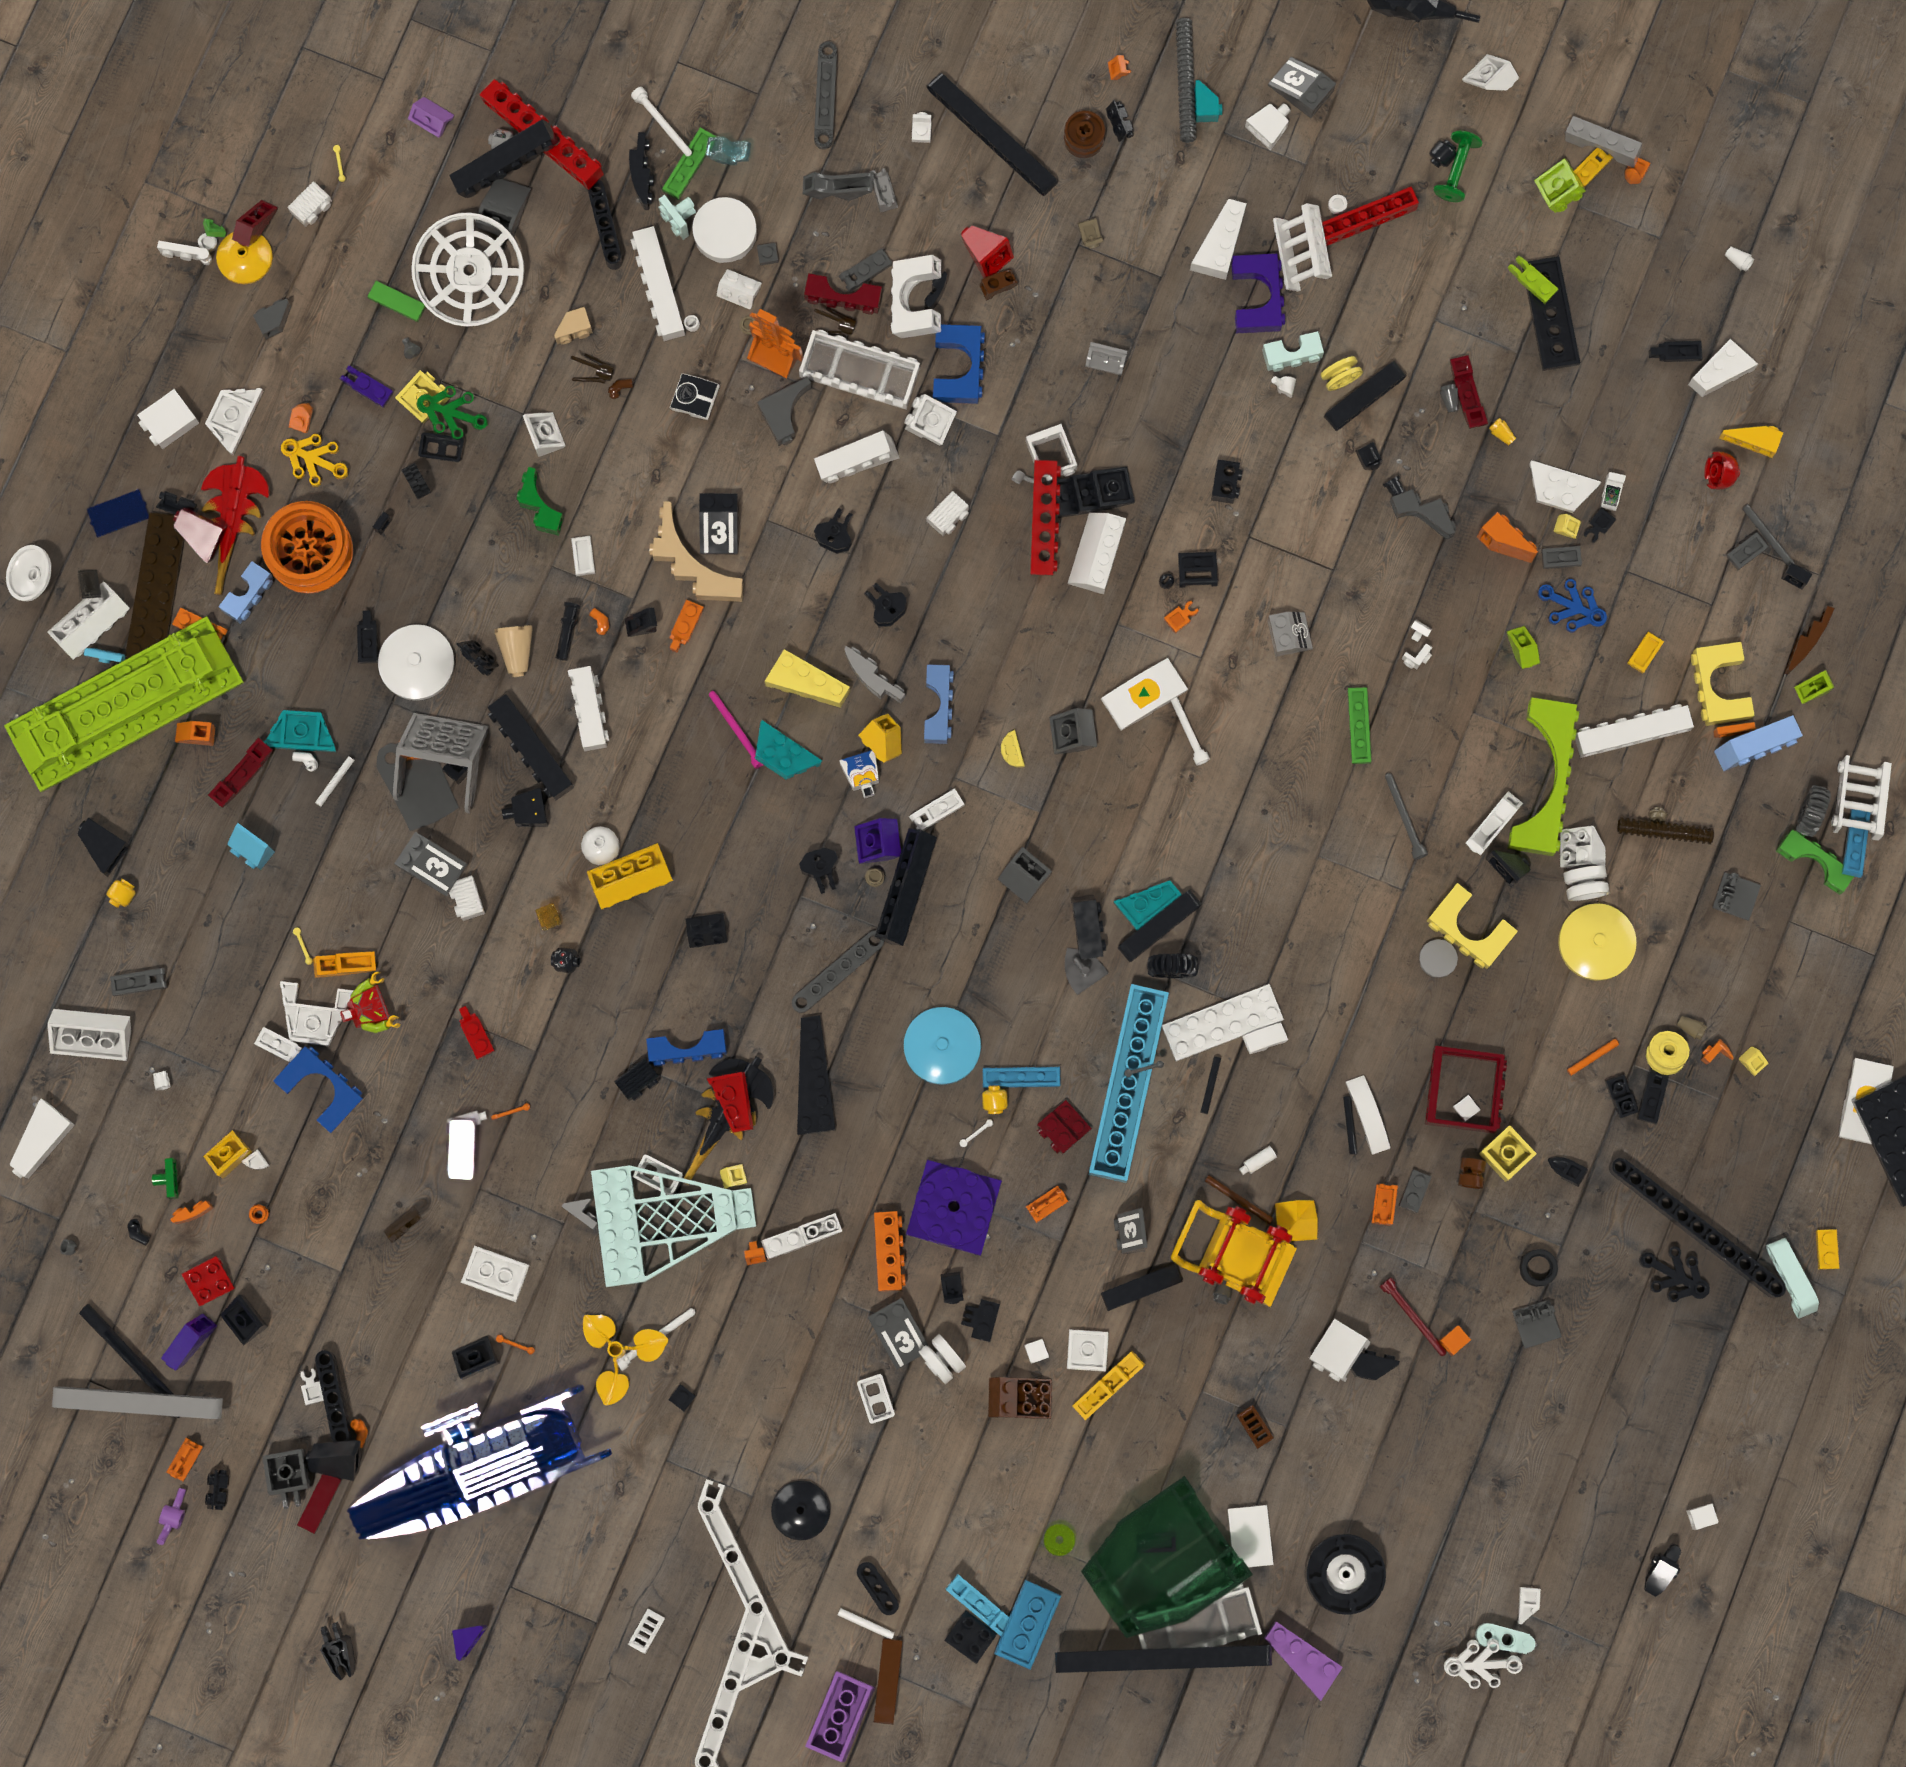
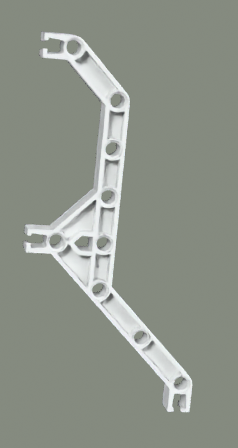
(754, 1628)

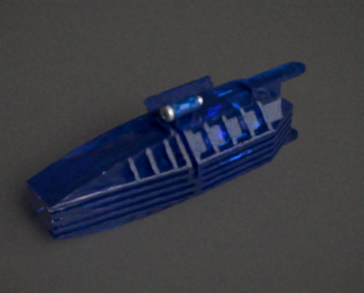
(473, 1468)

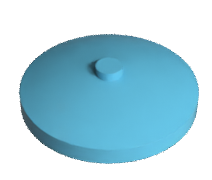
(942, 1045)

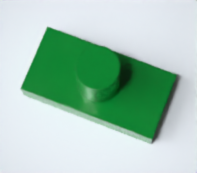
(168, 1178)

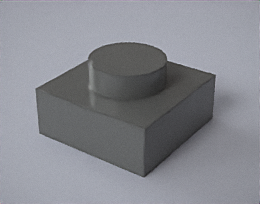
(767, 254)

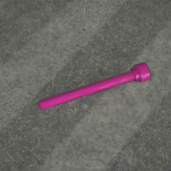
(736, 728)

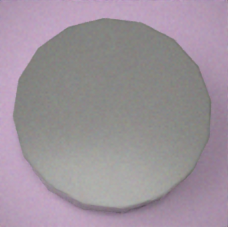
(1438, 958)

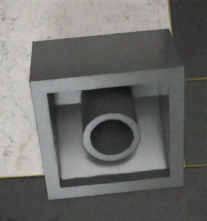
(1073, 731)

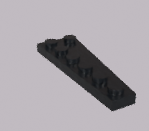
(814, 1093)

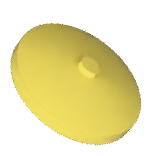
(1597, 942)

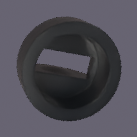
(1169, 583)

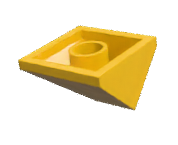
(1298, 1218)

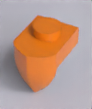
(1636, 174)
(301, 417)
(1711, 1051)

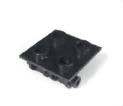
(473, 652)
(970, 1637)

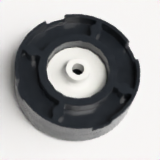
(1364, 1579)

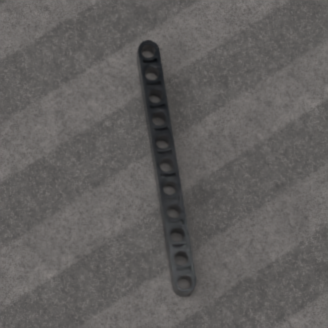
(1706, 1229)
(1163, 1658)

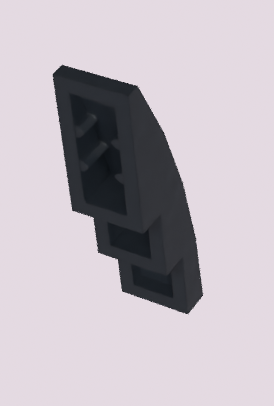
(1141, 1287)

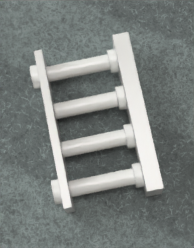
(1317, 247)
(1878, 808)

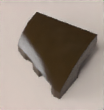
(402, 1225)

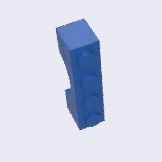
(711, 1044)

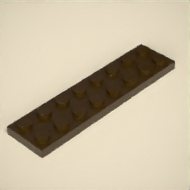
(155, 584)

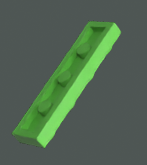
(687, 165)
(1359, 725)

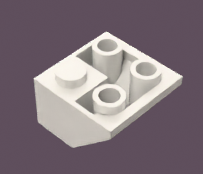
(1581, 848)

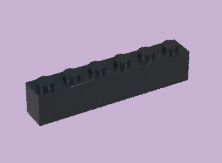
(503, 159)
(531, 748)
(905, 887)

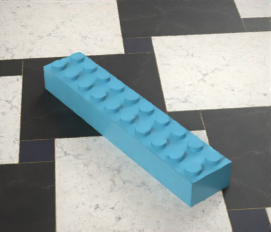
(1127, 1094)

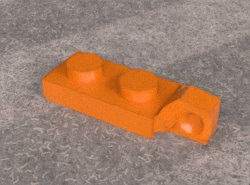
(685, 624)

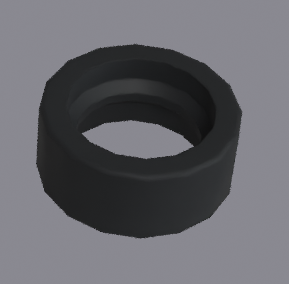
(1551, 1260)

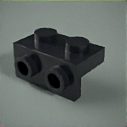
(706, 930)

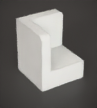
(1702, 1516)

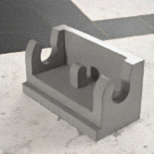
(883, 191)
(1106, 358)

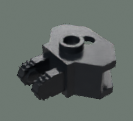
(836, 532)
(885, 605)
(820, 869)

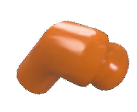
(602, 621)
(360, 1429)

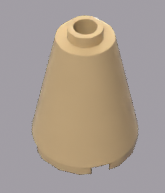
(515, 648)

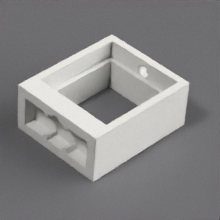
(1048, 435)

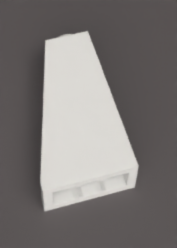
(40, 1138)

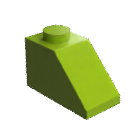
(1523, 647)

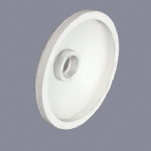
(28, 573)

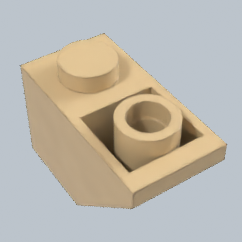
(573, 326)

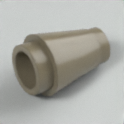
(1692, 1027)

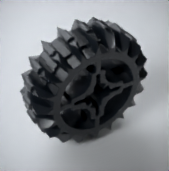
(1172, 966)

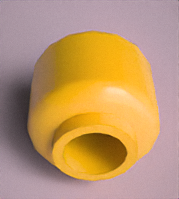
(121, 893)
(994, 1100)

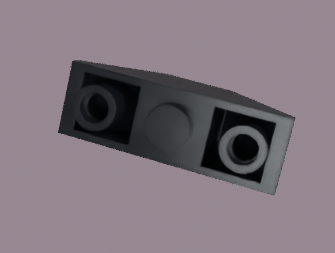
(1373, 1367)

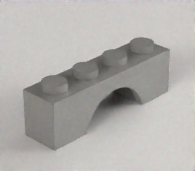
(1588, 134)

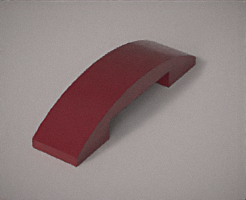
(1467, 392)
(241, 774)

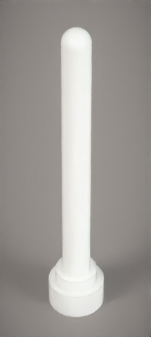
(640, 96)
(1200, 755)
(625, 1360)

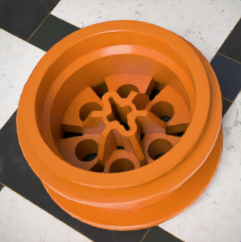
(294, 519)

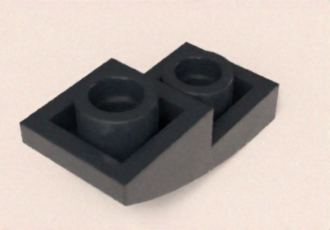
(938, 288)
(1621, 1096)

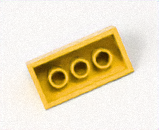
(629, 876)

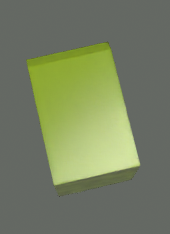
(1814, 687)

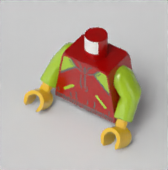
(368, 1008)

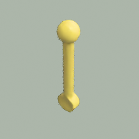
(337, 149)
(297, 932)

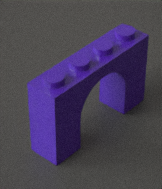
(1266, 269)

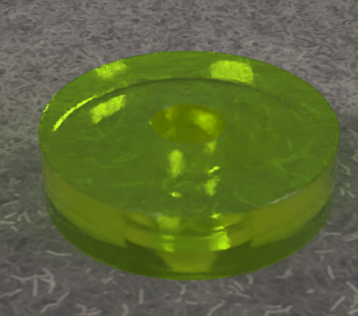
(1050, 1539)

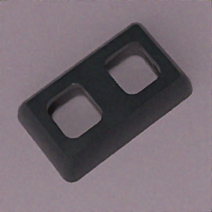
(443, 441)

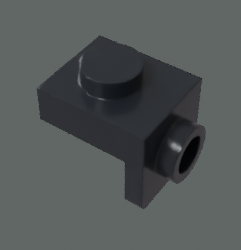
(952, 1287)

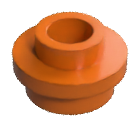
(252, 1214)

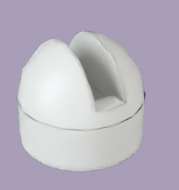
(689, 321)

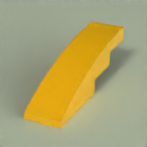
(1108, 1385)

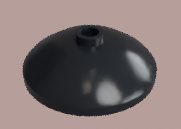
(815, 1513)

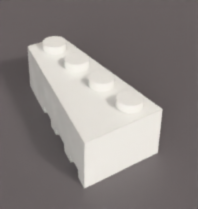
(1218, 247)
(857, 457)

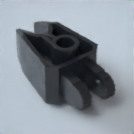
(1663, 1570)
(338, 1651)

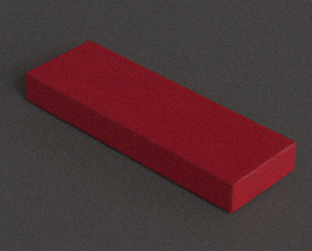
(319, 1503)

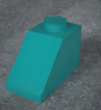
(1206, 104)

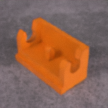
(1384, 1204)

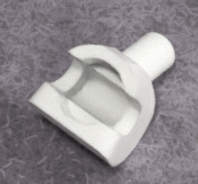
(1285, 385)

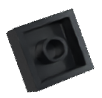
(1796, 576)

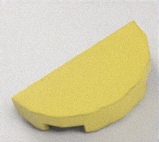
(1011, 751)

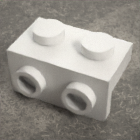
(738, 289)

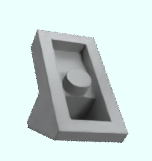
(578, 1208)

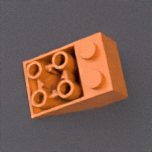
(1506, 540)

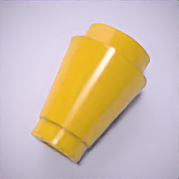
(1502, 431)

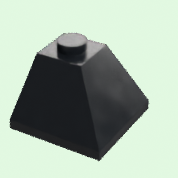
(1509, 866)

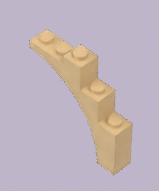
(709, 583)

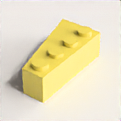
(804, 679)

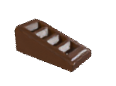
(1246, 1412)

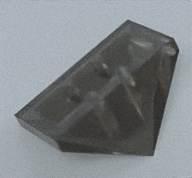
(88, 584)

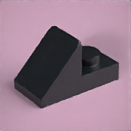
(641, 623)

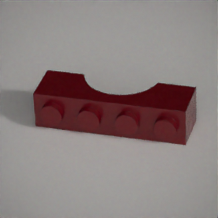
(865, 299)

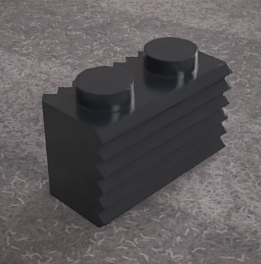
(637, 1080)

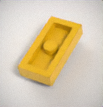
(1827, 1249)

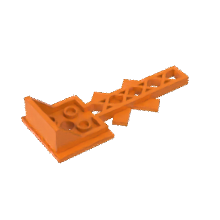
(772, 345)

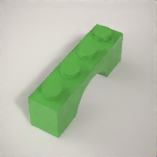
(1797, 846)

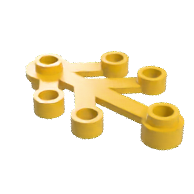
(311, 458)

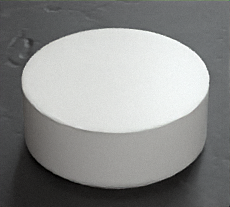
(1337, 204)
(207, 242)

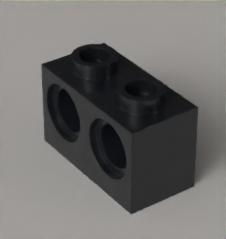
(1223, 481)

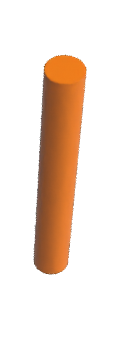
(1592, 1057)

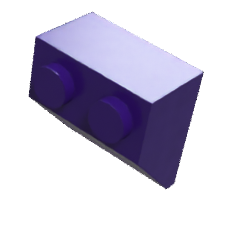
(877, 840)

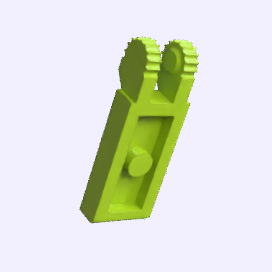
(1533, 280)

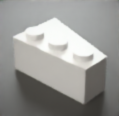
(1722, 368)

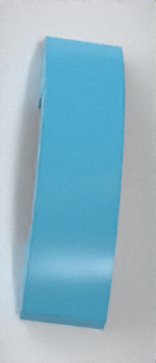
(978, 1604)

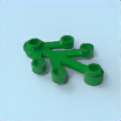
(448, 411)

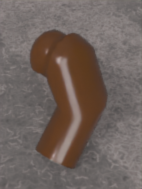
(617, 386)

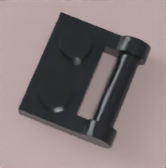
(1197, 563)

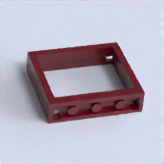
(1498, 1086)

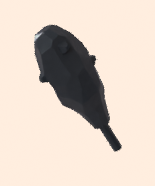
(1420, 10)

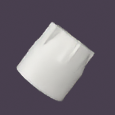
(161, 1080)

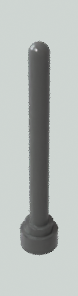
(1418, 849)

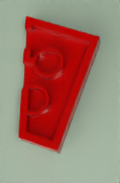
(734, 1099)

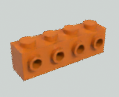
(888, 1251)

